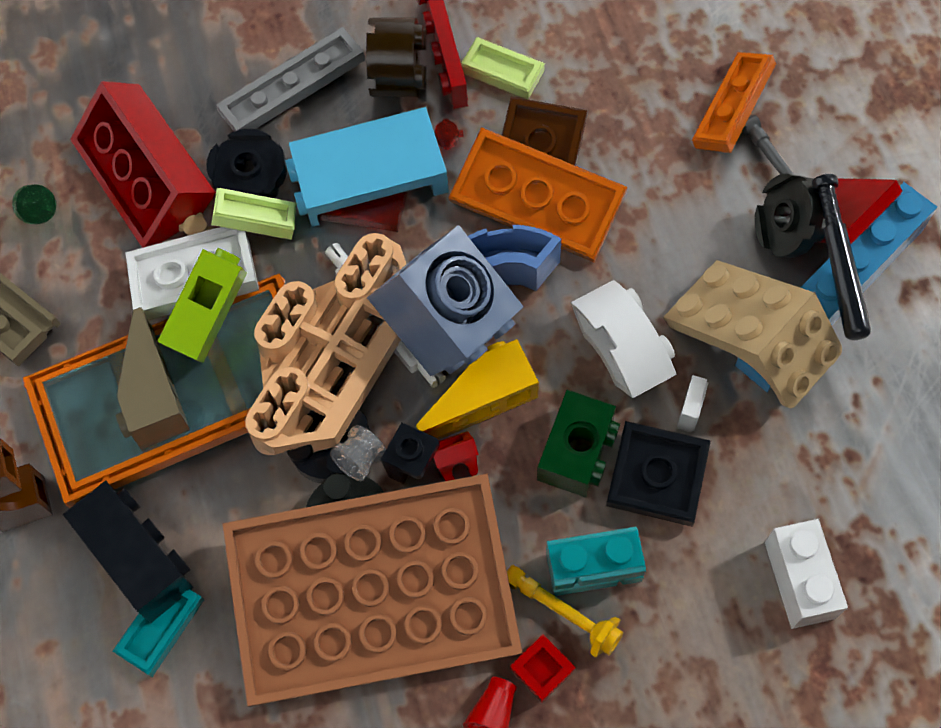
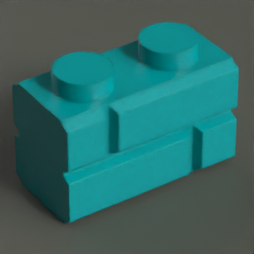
(595, 561)

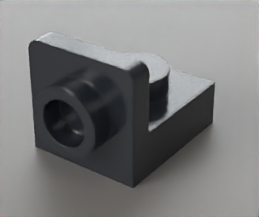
(409, 453)

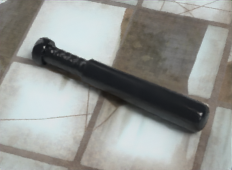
(845, 275)

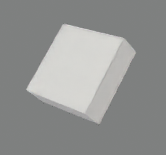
(692, 404)

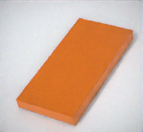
(538, 191)

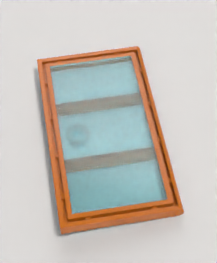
(79, 402)

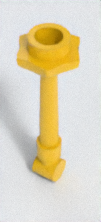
(603, 635)

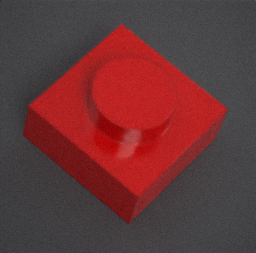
(542, 668)

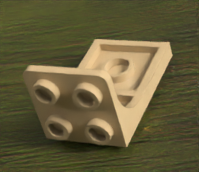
(762, 322)

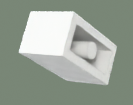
(805, 574)

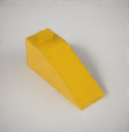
(485, 389)

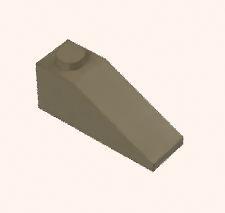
(146, 390)

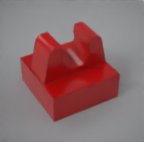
(455, 450)

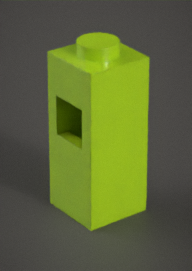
(203, 304)

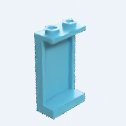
(366, 163)

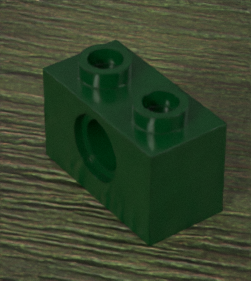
(584, 419)

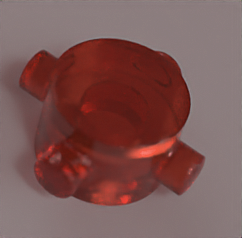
(447, 134)

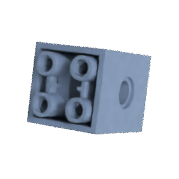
(447, 304)

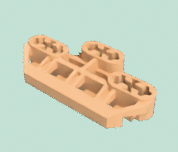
(306, 356)

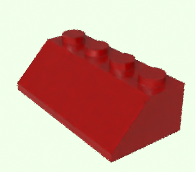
(140, 162)

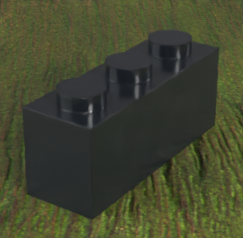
(130, 550)

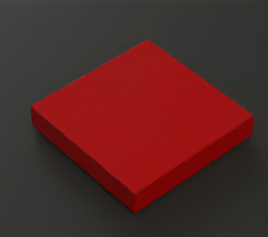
(863, 202)

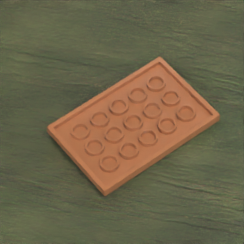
(369, 590)

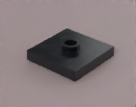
(658, 473)

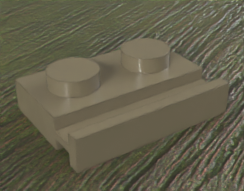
(21, 322)

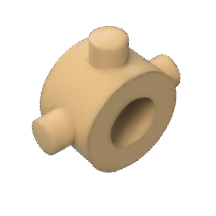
(194, 224)

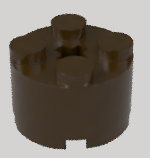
(395, 57)

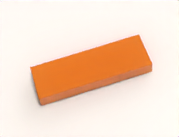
(734, 102)

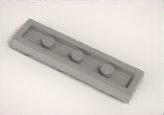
(291, 81)

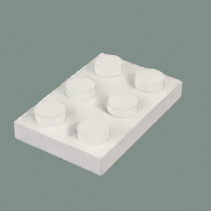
(162, 269)

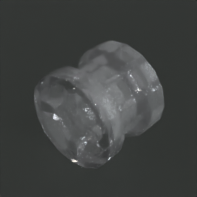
(358, 452)

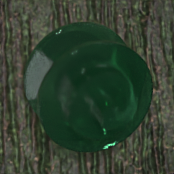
(34, 204)

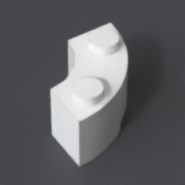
(624, 338)

